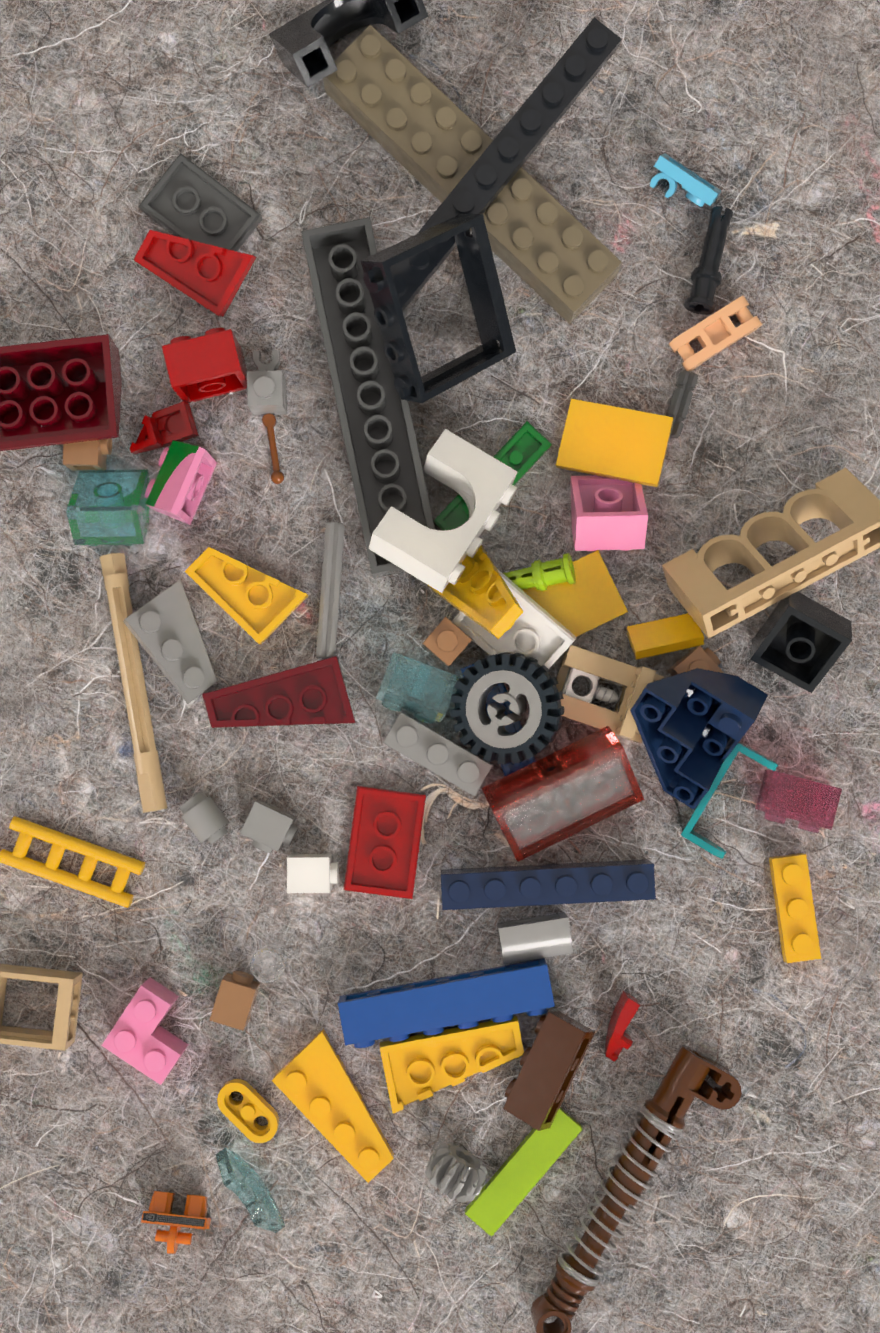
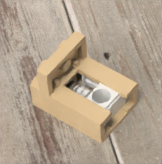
(595, 667)

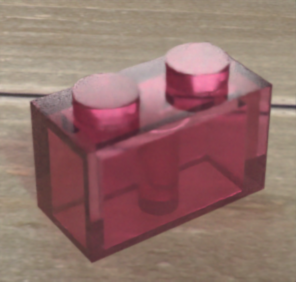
(798, 799)

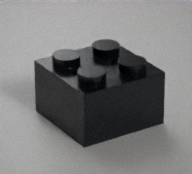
(801, 641)

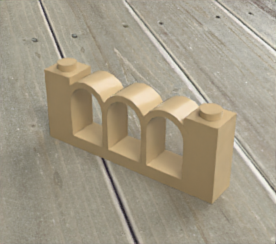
(836, 498)

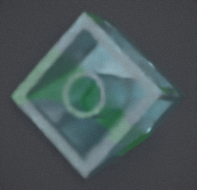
(109, 507)

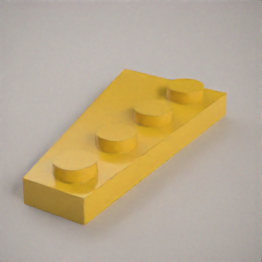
(483, 595)

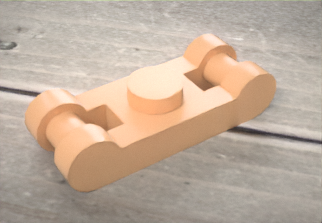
(715, 333)

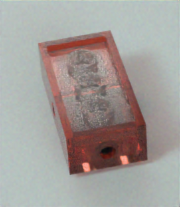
(563, 793)

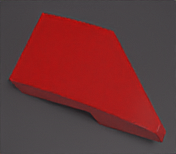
(165, 426)
(620, 1019)

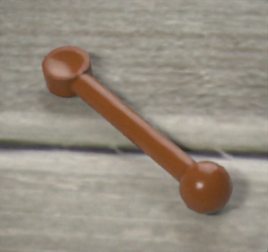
(269, 422)

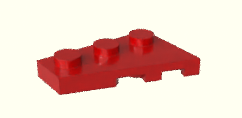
(195, 268)

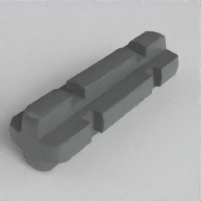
(681, 401)

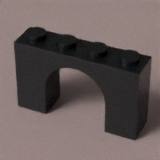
(306, 39)

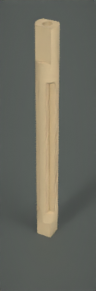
(133, 682)

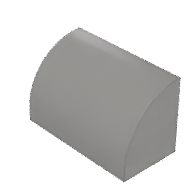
(535, 938)

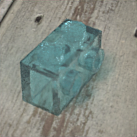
(416, 688)

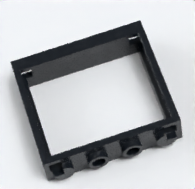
(484, 295)

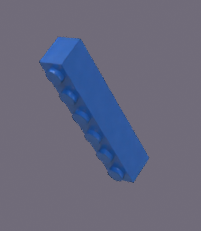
(445, 1002)

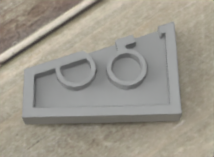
(174, 641)

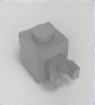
(267, 386)

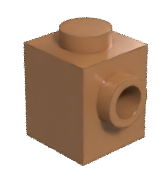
(87, 455)
(696, 658)

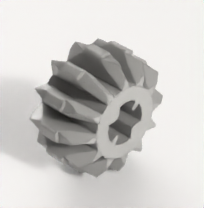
(456, 1172)

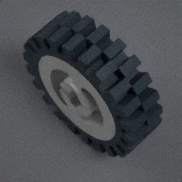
(490, 737)

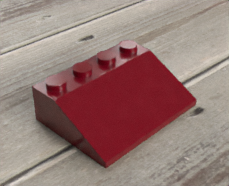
(59, 392)

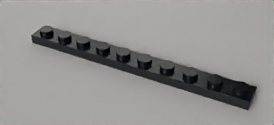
(510, 149)

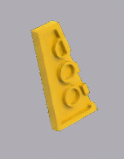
(432, 1062)
(327, 1097)

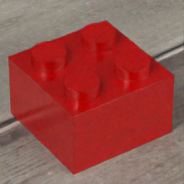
(205, 365)

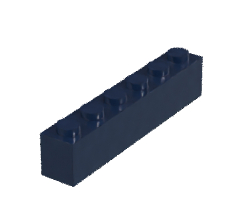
(547, 884)

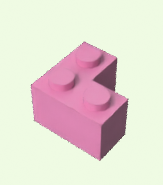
(141, 1039)

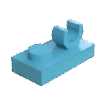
(698, 189)

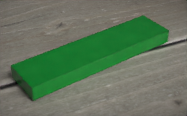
(518, 453)

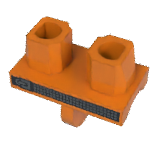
(161, 1213)

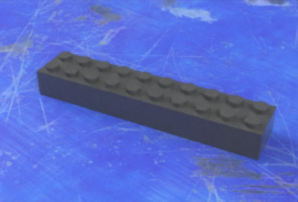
(370, 410)

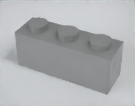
(437, 754)

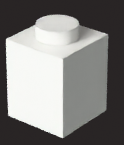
(311, 873)

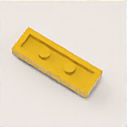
(794, 908)

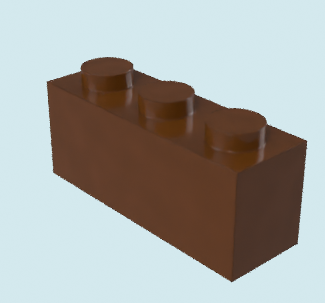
(547, 1069)

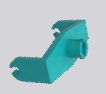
(688, 831)

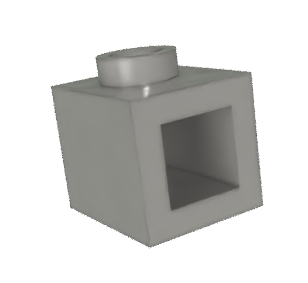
(269, 827)

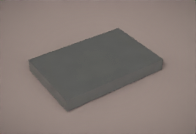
(199, 207)

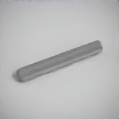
(330, 590)

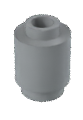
(204, 818)

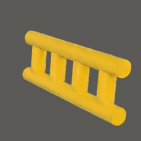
(51, 871)

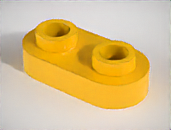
(244, 1112)

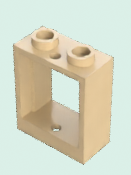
(66, 1008)

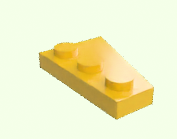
(244, 593)

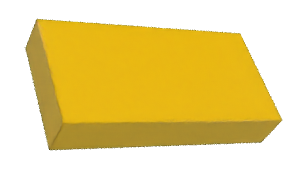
(664, 636)

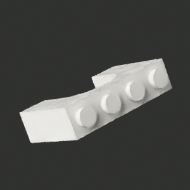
(438, 554)

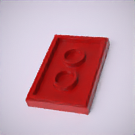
(384, 842)

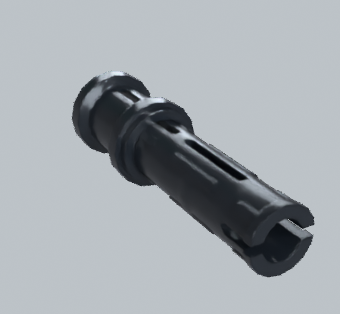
(707, 275)

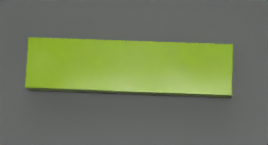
(521, 1172)

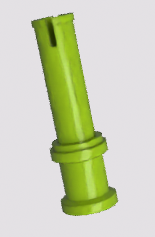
(544, 573)

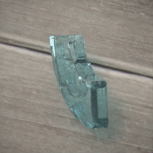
(250, 1189)

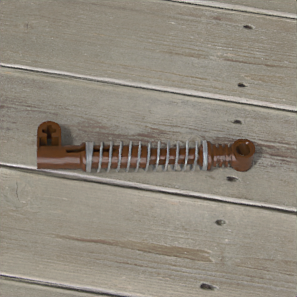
(630, 1176)

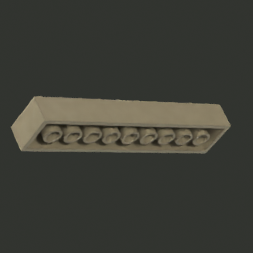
(441, 145)

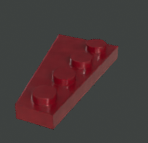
(290, 697)

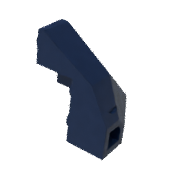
(693, 726)

